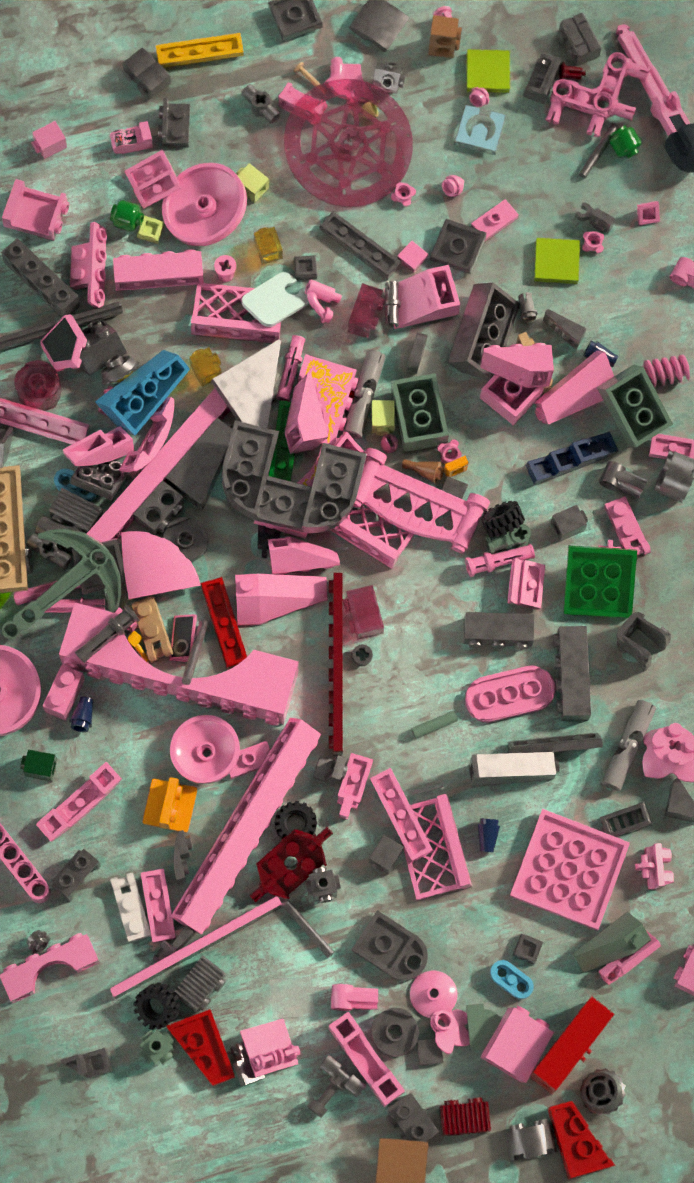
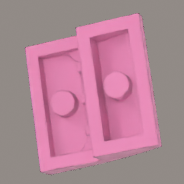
(153, 179)

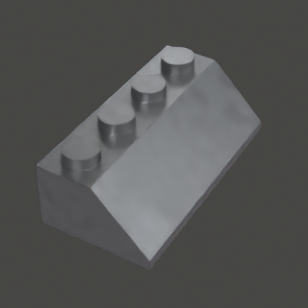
(484, 323)

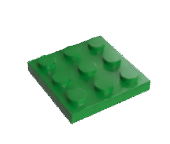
(600, 581)

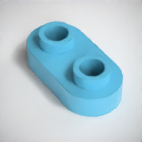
(67, 474)
(512, 979)

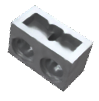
(154, 506)

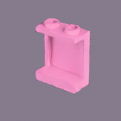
(34, 211)

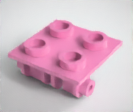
(269, 1047)

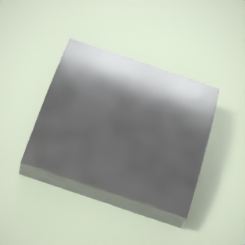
(379, 23)

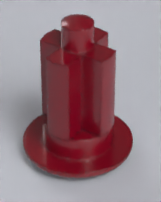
(570, 72)

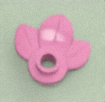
(453, 1032)

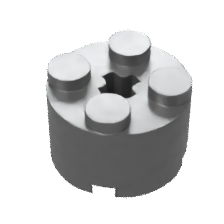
(676, 476)

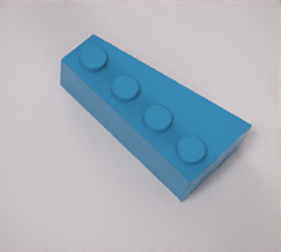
(142, 392)

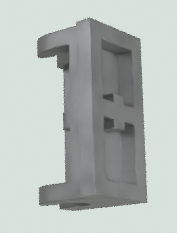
(542, 78)

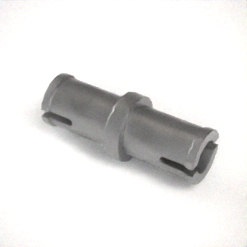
(391, 304)

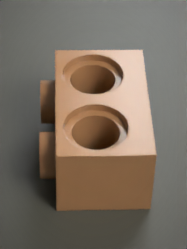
(444, 36)

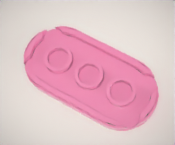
(510, 694)

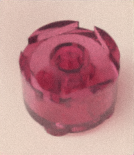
(35, 374)

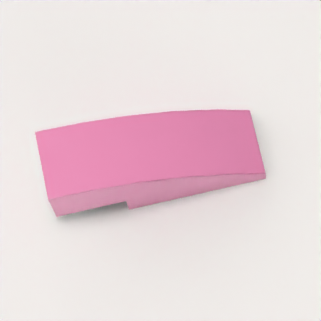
(100, 447)

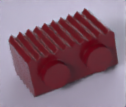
(464, 1118)

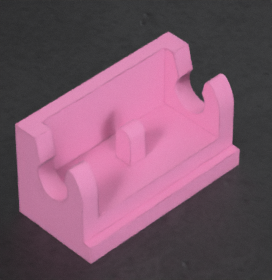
(291, 96)

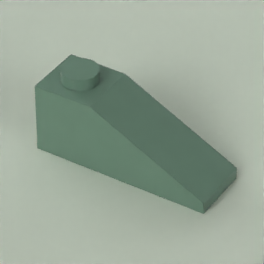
(613, 943)

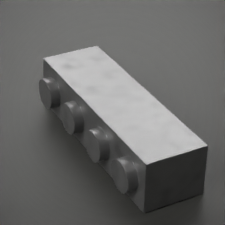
(573, 673)

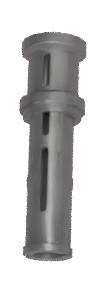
(115, 627)

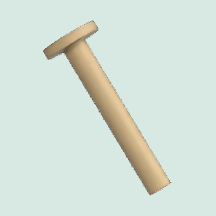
(299, 68)

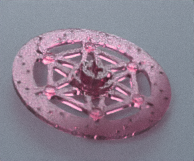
(343, 151)

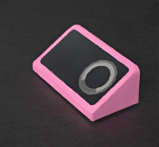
(183, 636)

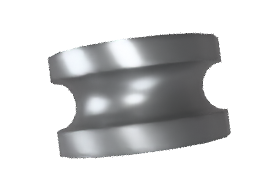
(356, 659)

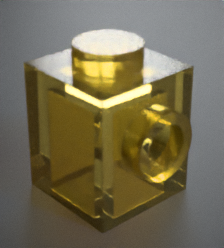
(268, 245)
(205, 365)

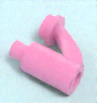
(325, 293)

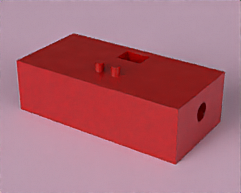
(572, 1045)

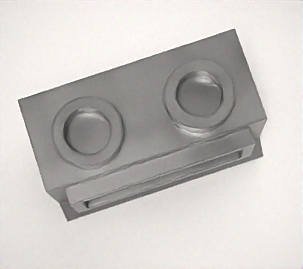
(74, 873)

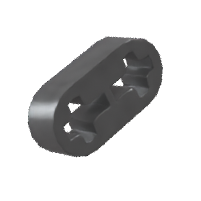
(417, 353)

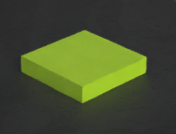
(488, 70)
(557, 260)

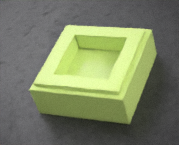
(151, 230)

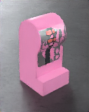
(131, 139)

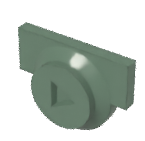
(481, 1025)

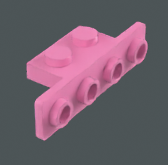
(89, 265)

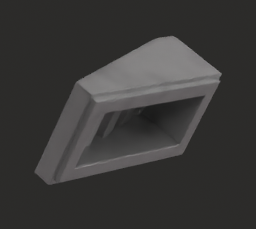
(567, 329)
(623, 812)

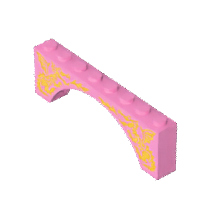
(333, 391)

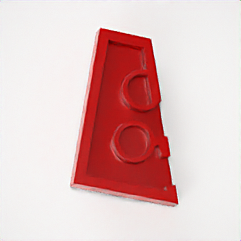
(204, 1045)
(577, 1144)

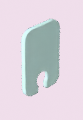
(271, 302)

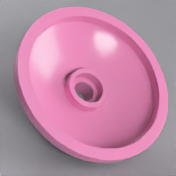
(196, 737)

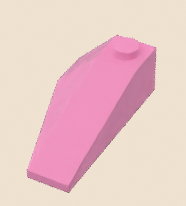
(274, 596)

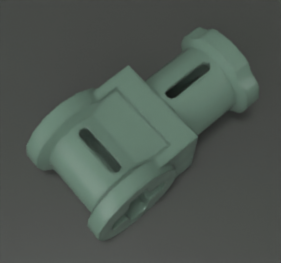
(509, 540)

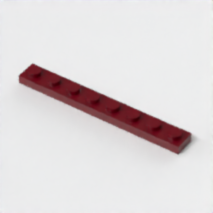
(336, 673)

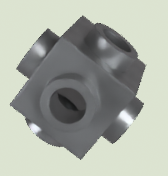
(388, 77)
(319, 893)

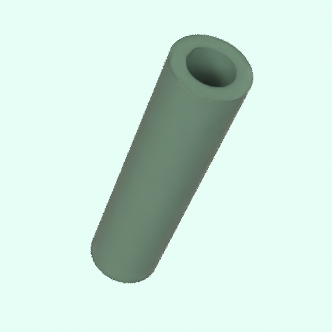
(434, 724)

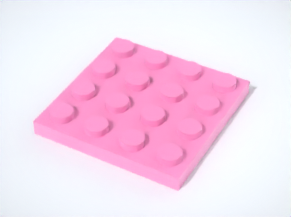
(569, 869)

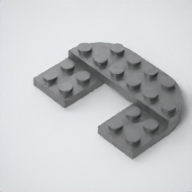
(286, 502)

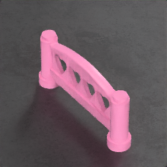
(464, 513)

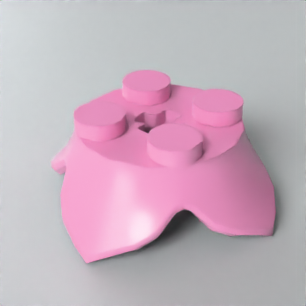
(661, 760)

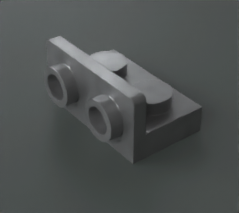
(175, 124)

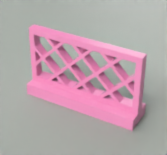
(228, 328)
(372, 544)
(453, 847)

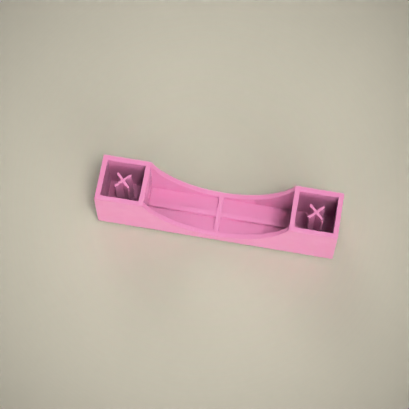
(255, 687)

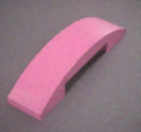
(153, 440)
(79, 803)

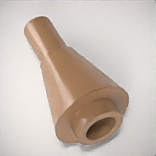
(429, 470)

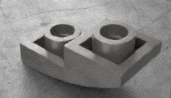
(181, 851)

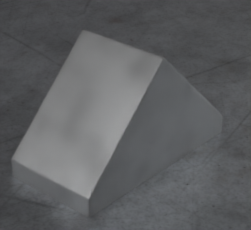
(680, 803)

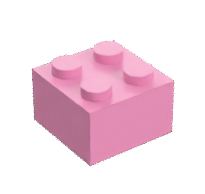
(509, 398)

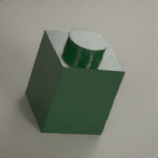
(39, 765)

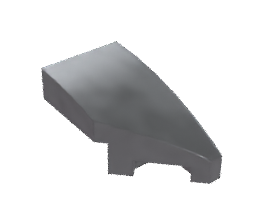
(167, 949)
(91, 1063)

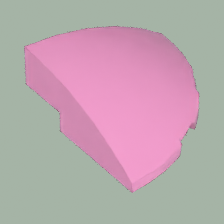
(154, 565)

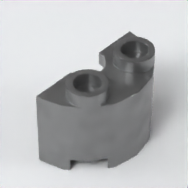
(530, 1141)

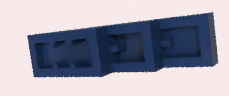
(572, 457)

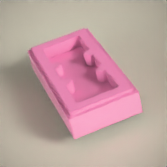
(496, 219)
(250, 759)

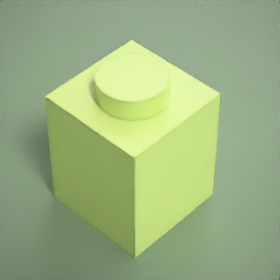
(254, 182)
(382, 417)

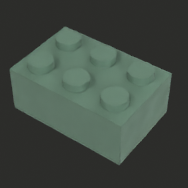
(635, 405)
(419, 412)

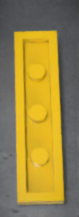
(199, 50)

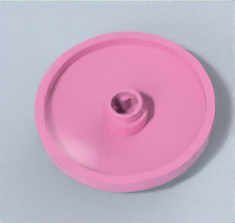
(206, 205)
(18, 690)

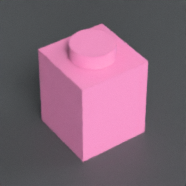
(49, 140)

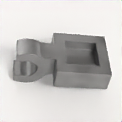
(599, 219)
(243, 1066)

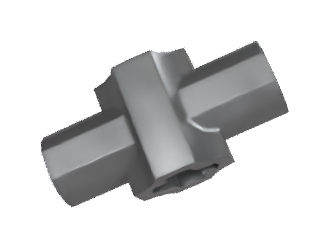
(260, 104)
(58, 556)

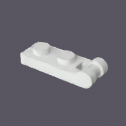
(131, 908)

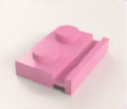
(526, 584)

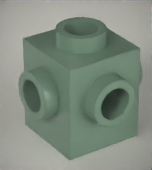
(162, 1055)

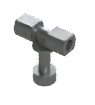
(339, 1080)

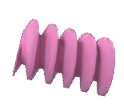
(667, 369)

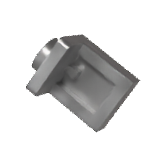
(330, 770)

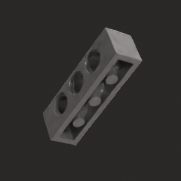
(40, 278)

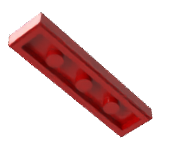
(224, 622)

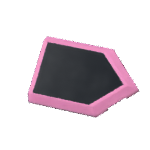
(64, 344)

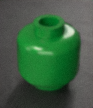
(625, 142)
(126, 215)

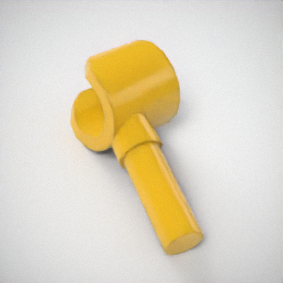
(134, 640)

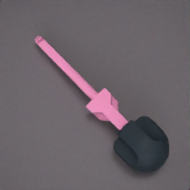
(664, 104)

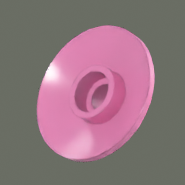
(421, 998)

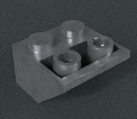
(100, 346)

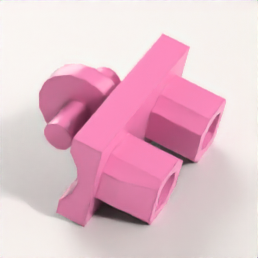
(652, 866)

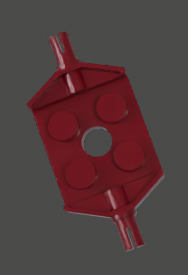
(283, 880)

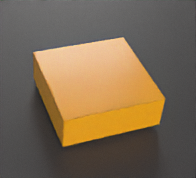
(456, 467)

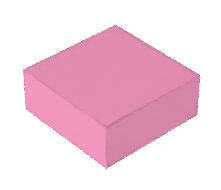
(412, 256)

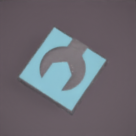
(480, 129)

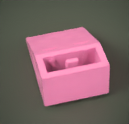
(427, 297)
(520, 364)
(305, 420)

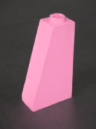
(575, 390)

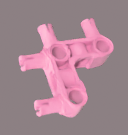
(587, 99)

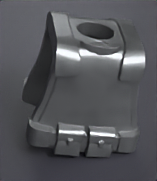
(659, 636)

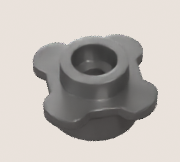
(37, 941)

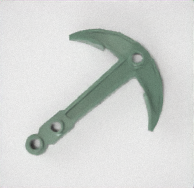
(80, 572)

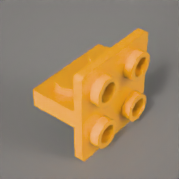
(170, 805)

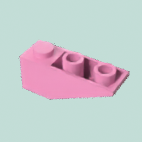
(297, 555)

